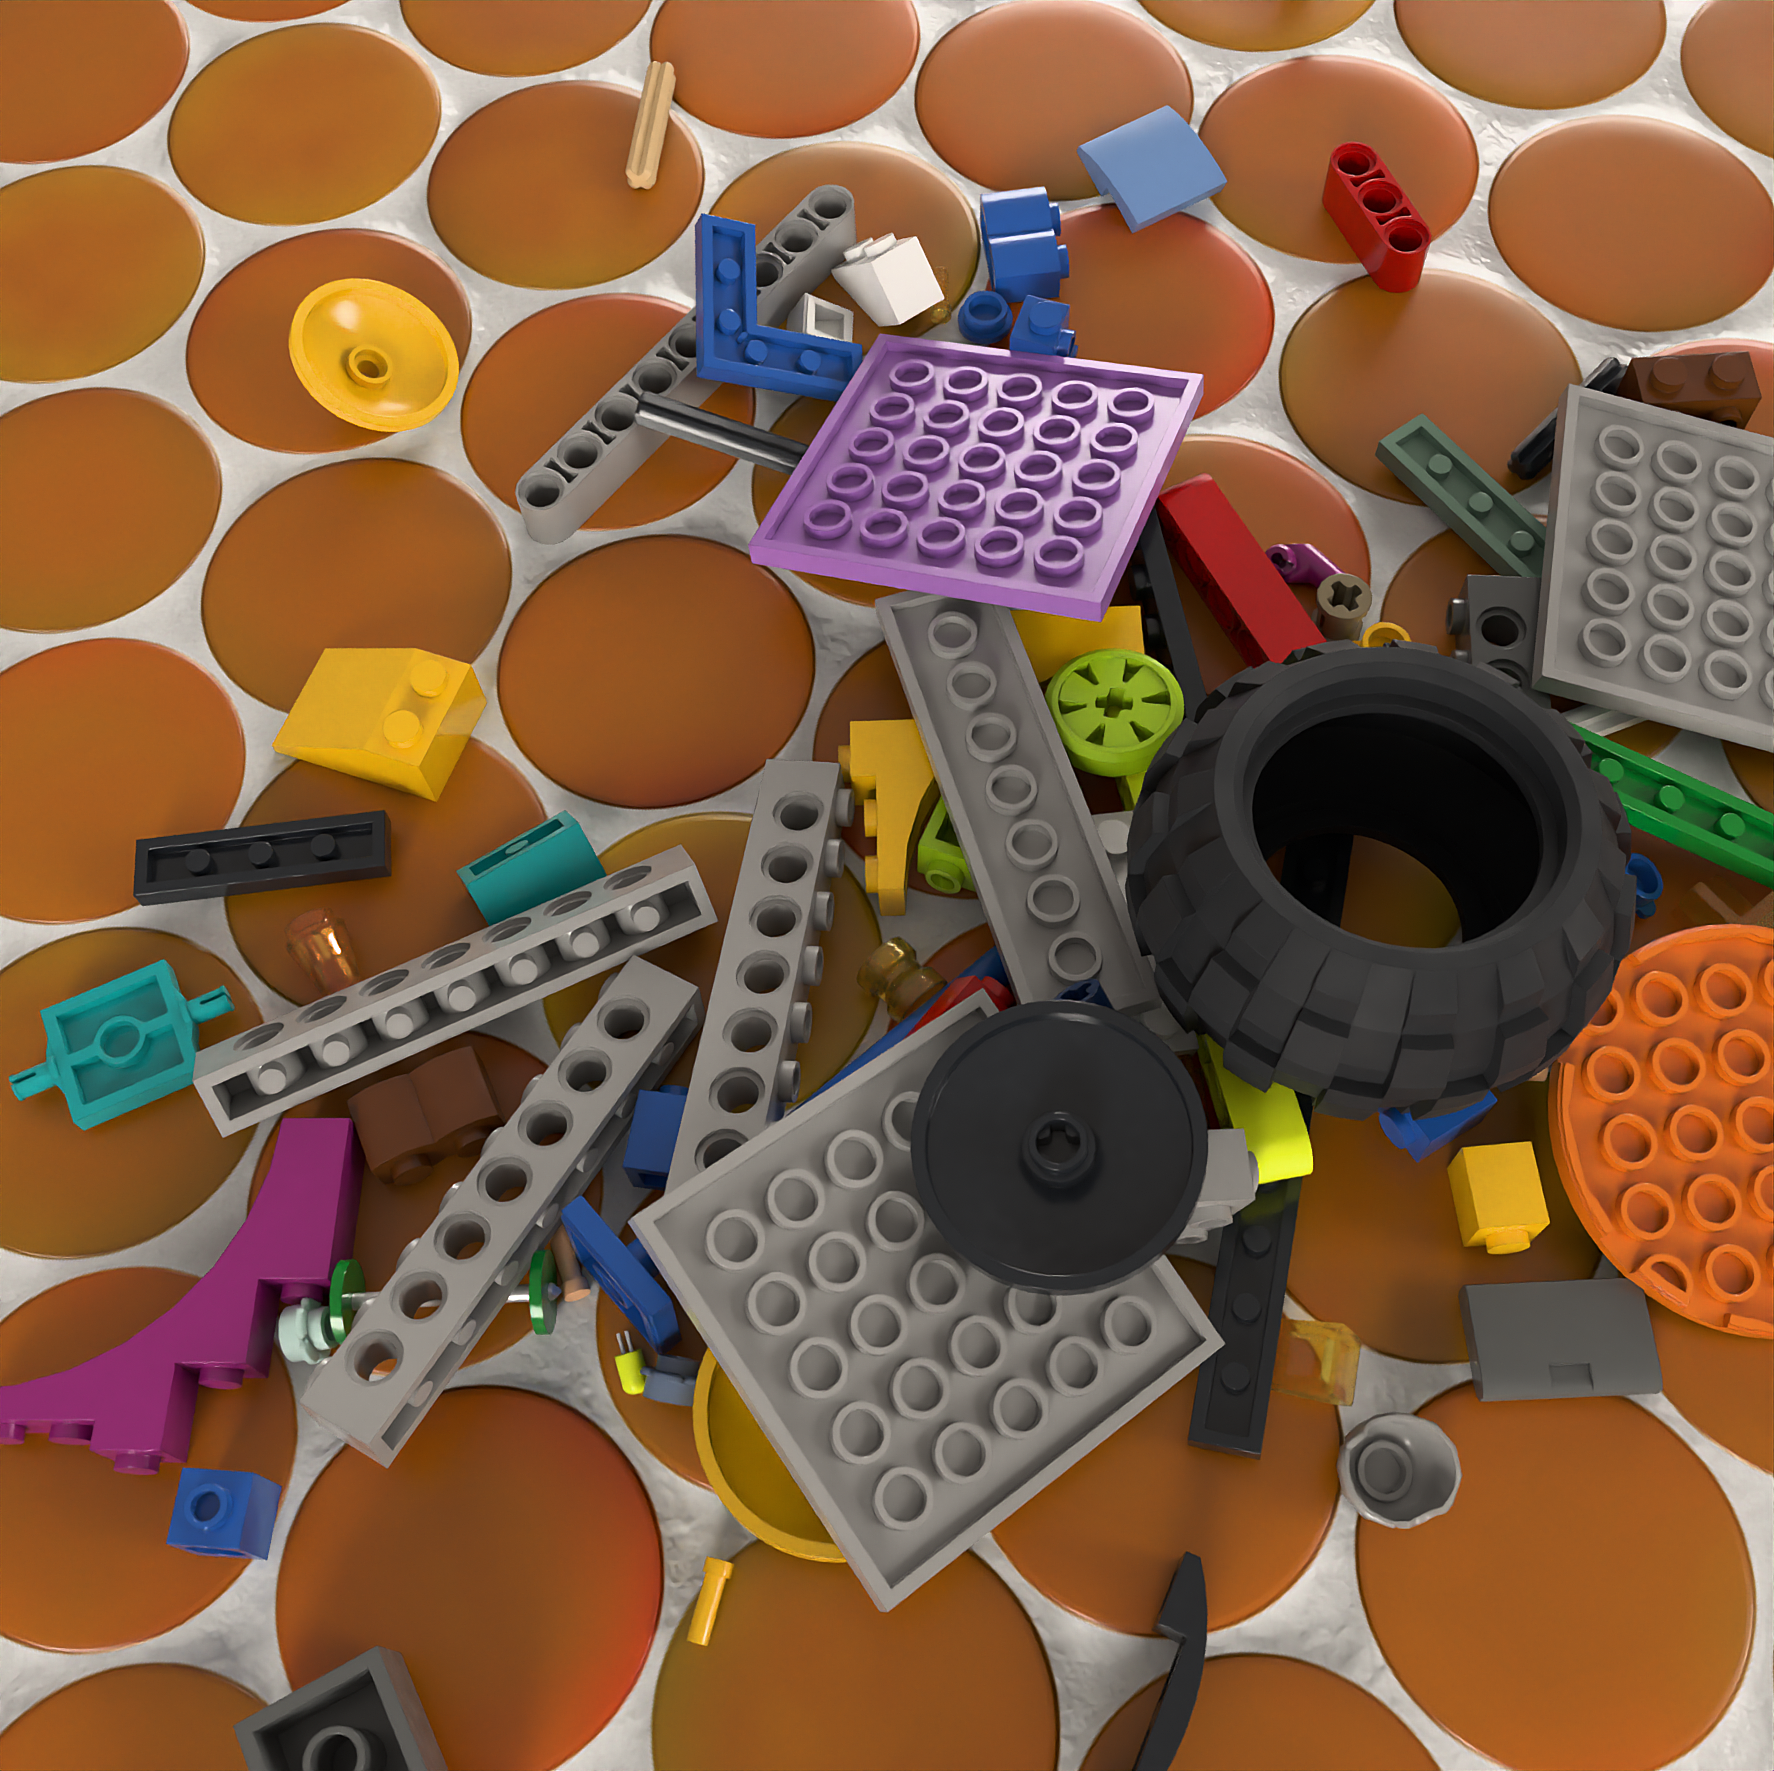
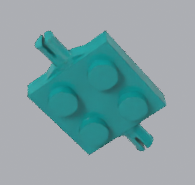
(121, 1044)

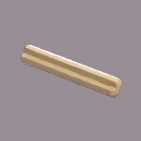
(650, 125)

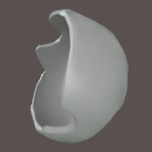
(1399, 1469)

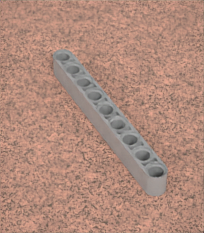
(608, 443)

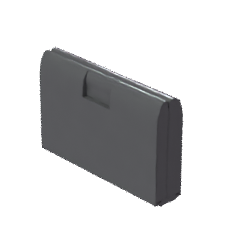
(1559, 1339)

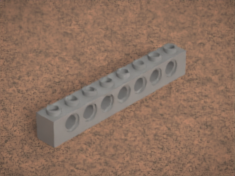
(789, 840)
(450, 990)
(385, 1412)

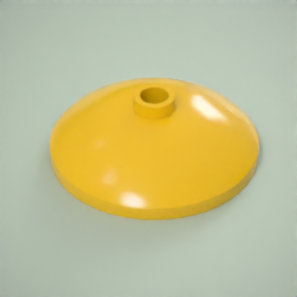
(380, 332)

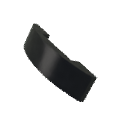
(1185, 1622)

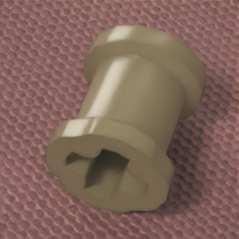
(1341, 605)

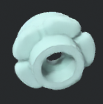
(306, 1332)

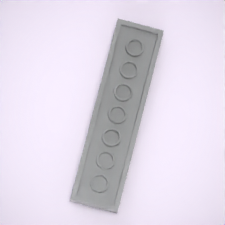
(1014, 801)

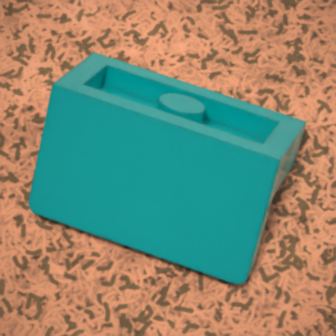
(532, 869)

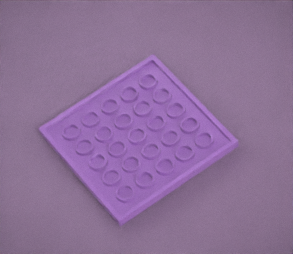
(983, 475)

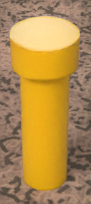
(709, 1599)

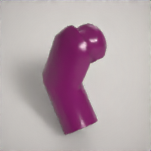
(1301, 563)

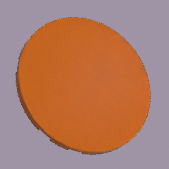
(1672, 1125)

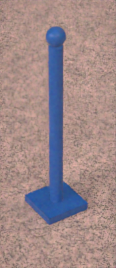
(628, 1270)

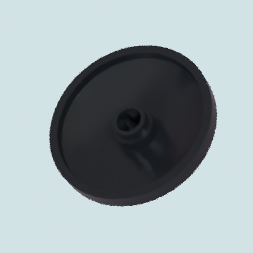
(1059, 1147)

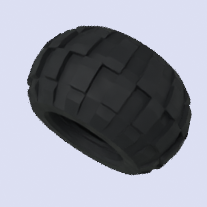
(1436, 766)

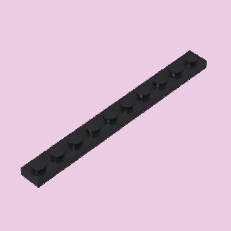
(1258, 1244)

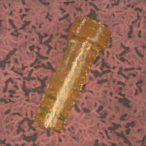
(941, 312)

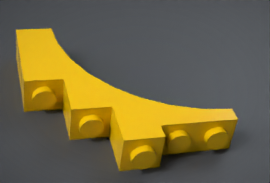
(893, 769)

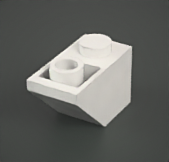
(888, 279)

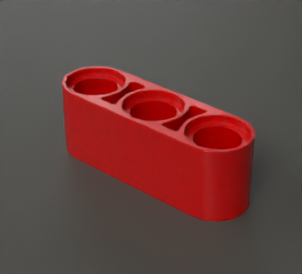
(1376, 217)

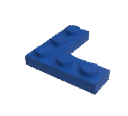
(727, 332)

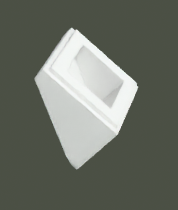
(821, 319)

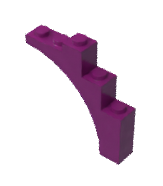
(143, 1394)

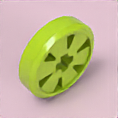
(1121, 678)

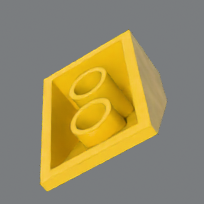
(385, 717)

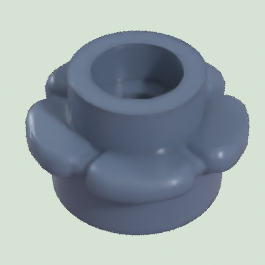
(671, 1379)

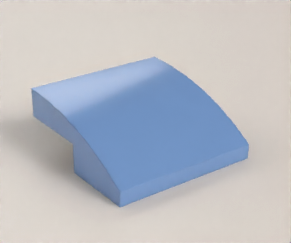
(1152, 167)

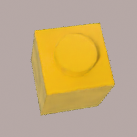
(1498, 1196)

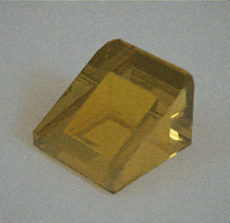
(1317, 1361)

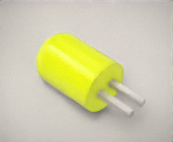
(629, 1366)

